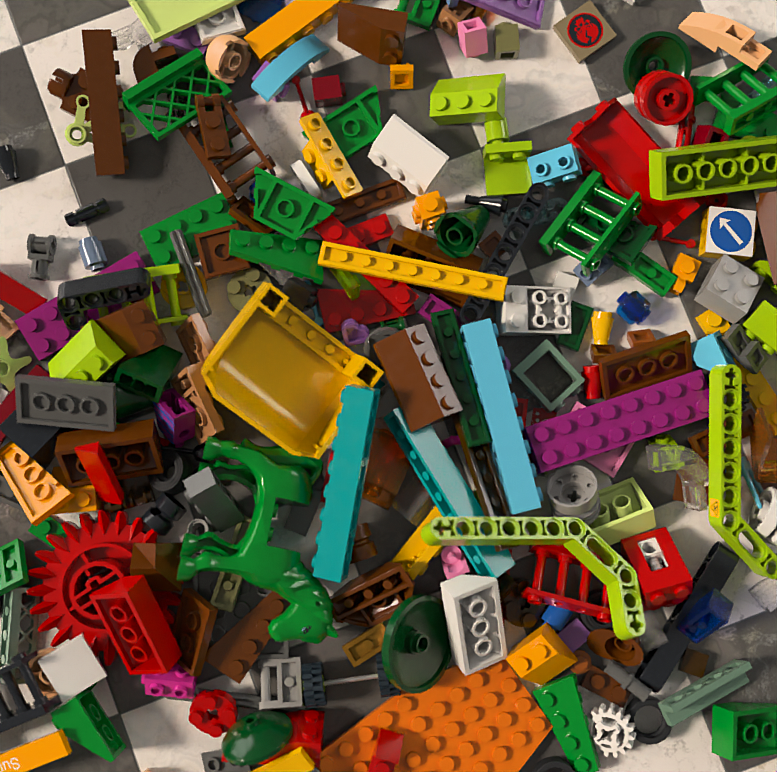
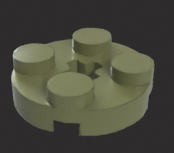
(240, 281)

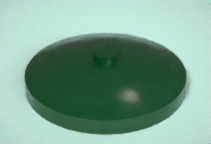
(416, 644)

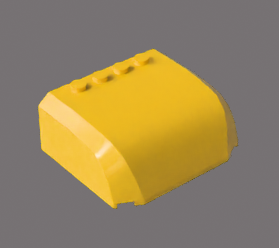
(284, 373)

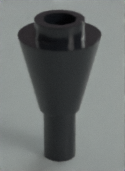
(493, 203)

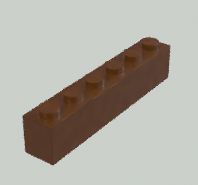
(103, 102)

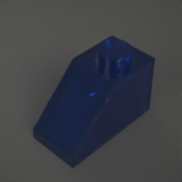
(706, 616)

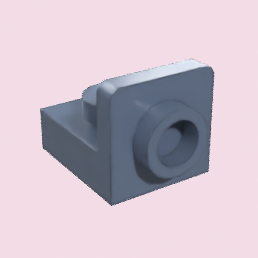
(605, 265)

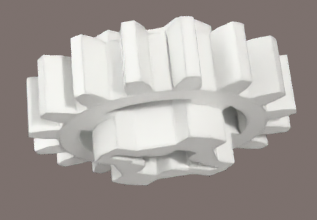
(610, 720)

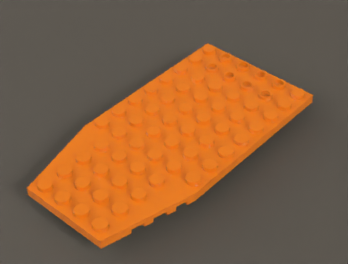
(455, 726)

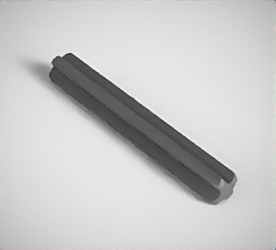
(190, 273)

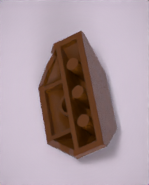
(372, 595)

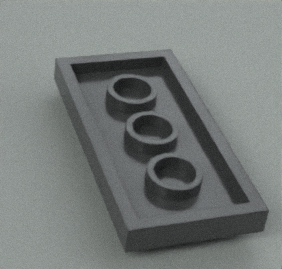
(65, 402)

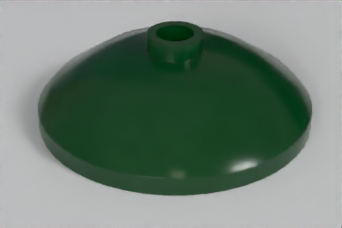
(663, 48)
(256, 737)

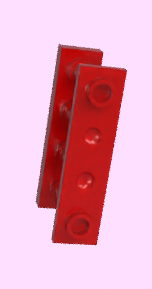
(565, 558)

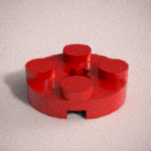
(207, 722)

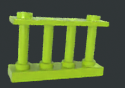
(169, 274)

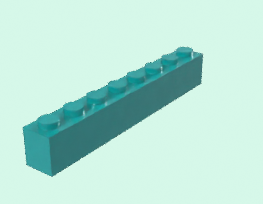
(346, 482)
(446, 488)

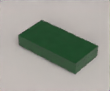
(579, 321)

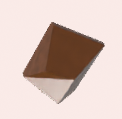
(158, 564)

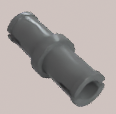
(627, 680)

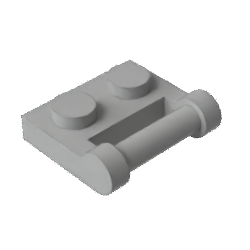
(288, 683)

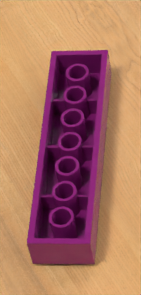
(617, 421)

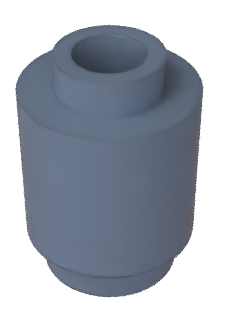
(92, 254)

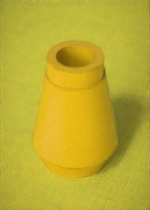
(602, 326)

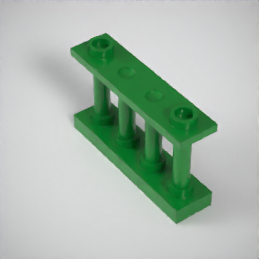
(751, 109)
(579, 205)

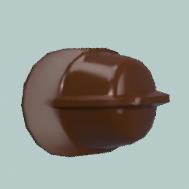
(609, 646)

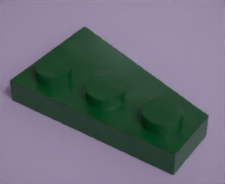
(628, 244)

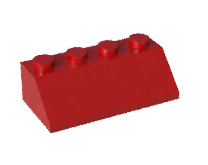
(137, 626)

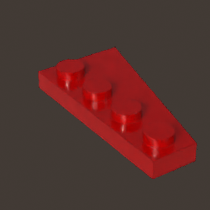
(366, 309)

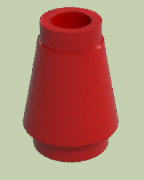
(592, 381)

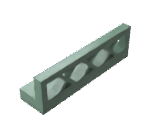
(11, 628)
(704, 691)

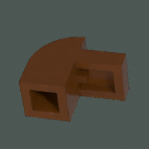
(149, 62)

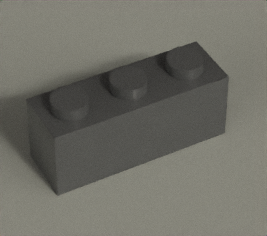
(213, 500)

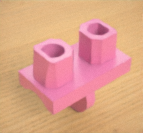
(453, 561)

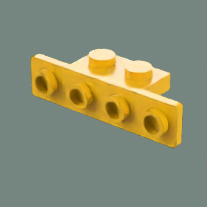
(326, 158)
(415, 552)

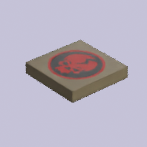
(584, 31)

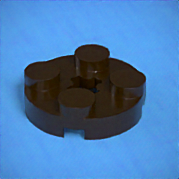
(527, 615)

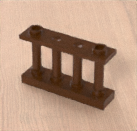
(217, 169)

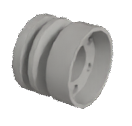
(574, 493)

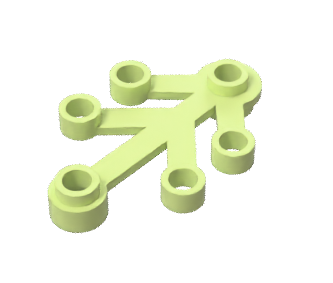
(85, 128)

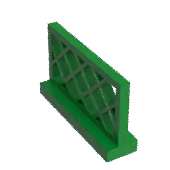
(161, 83)

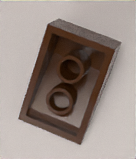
(373, 32)
(133, 328)

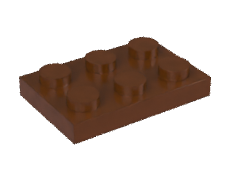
(193, 630)

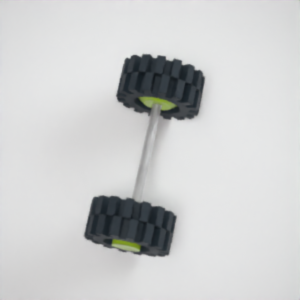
(315, 684)

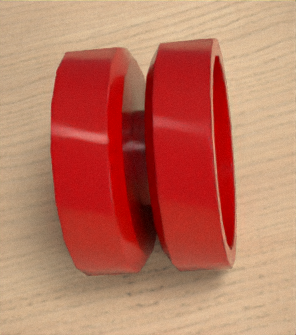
(676, 100)

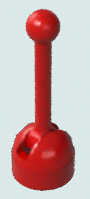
(296, 80)

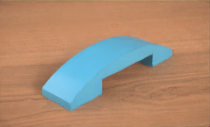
(287, 65)

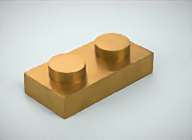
(365, 645)

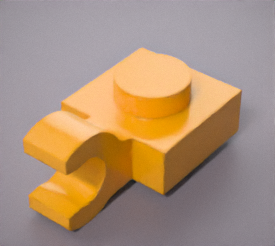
(685, 269)

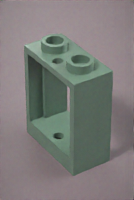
(557, 403)

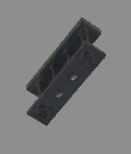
(24, 711)

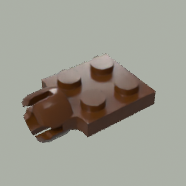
(68, 88)

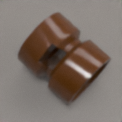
(362, 547)

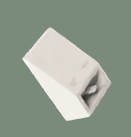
(524, 307)

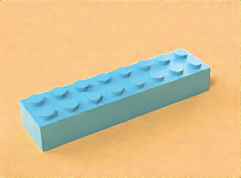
(505, 428)

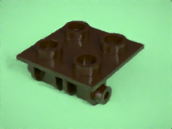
(136, 493)

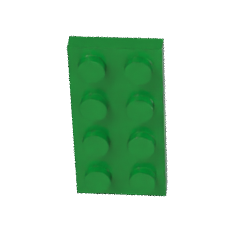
(194, 220)

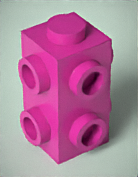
(172, 684)

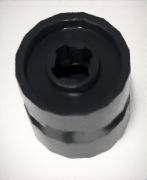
(164, 513)

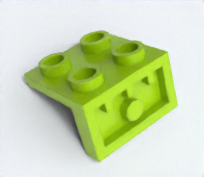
(507, 168)

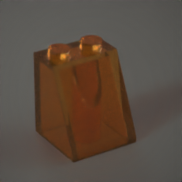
(384, 470)

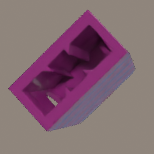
(175, 418)

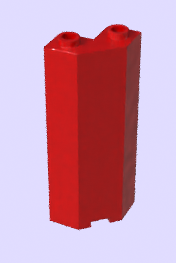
(620, 152)

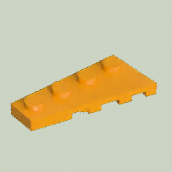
(32, 485)

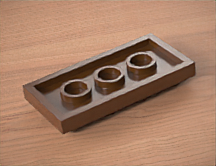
(645, 365)

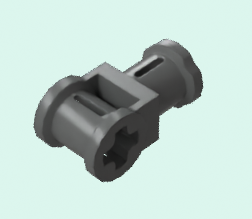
(41, 253)

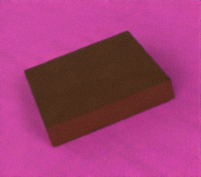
(214, 253)

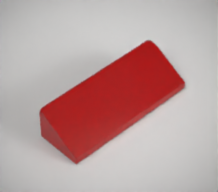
(100, 473)

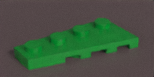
(763, 127)
(279, 252)
(564, 709)

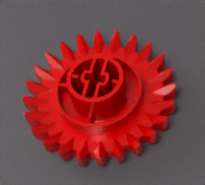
(77, 558)

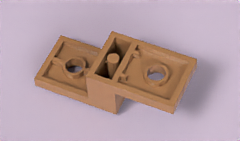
(190, 382)

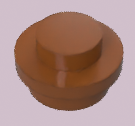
(583, 664)

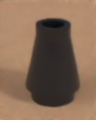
(9, 162)

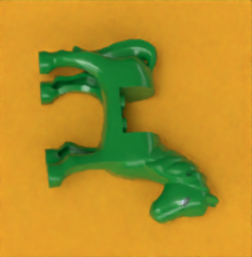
(272, 478)

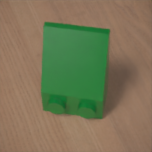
(89, 725)
(744, 730)

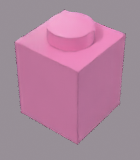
(472, 37)

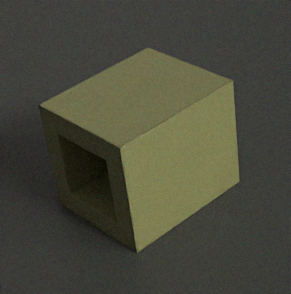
(506, 41)

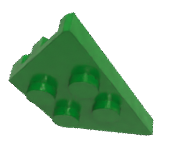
(355, 123)
(286, 206)

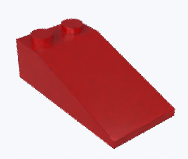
(307, 733)

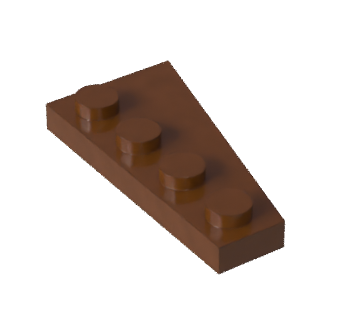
(245, 641)

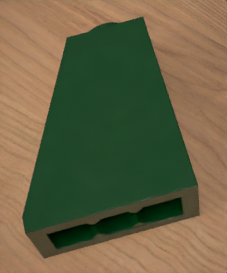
(149, 372)

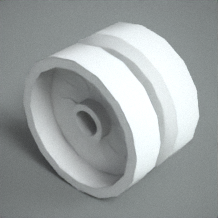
(764, 520)

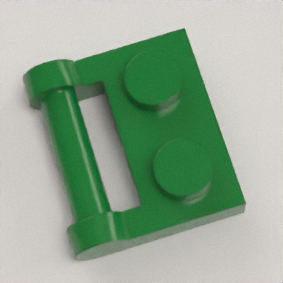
(422, 12)

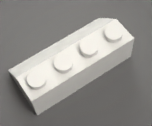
(474, 621)

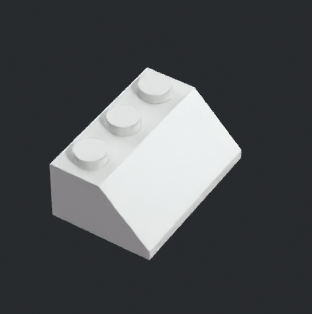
(408, 156)

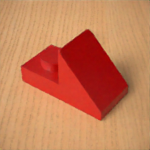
(386, 751)

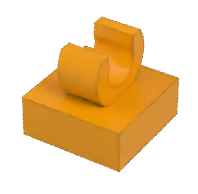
(401, 76)

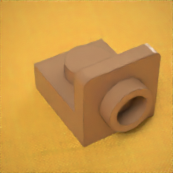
(451, 15)

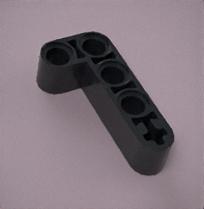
(98, 291)

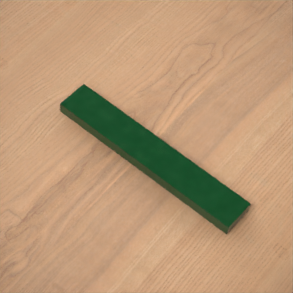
(461, 377)

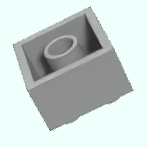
(729, 289)

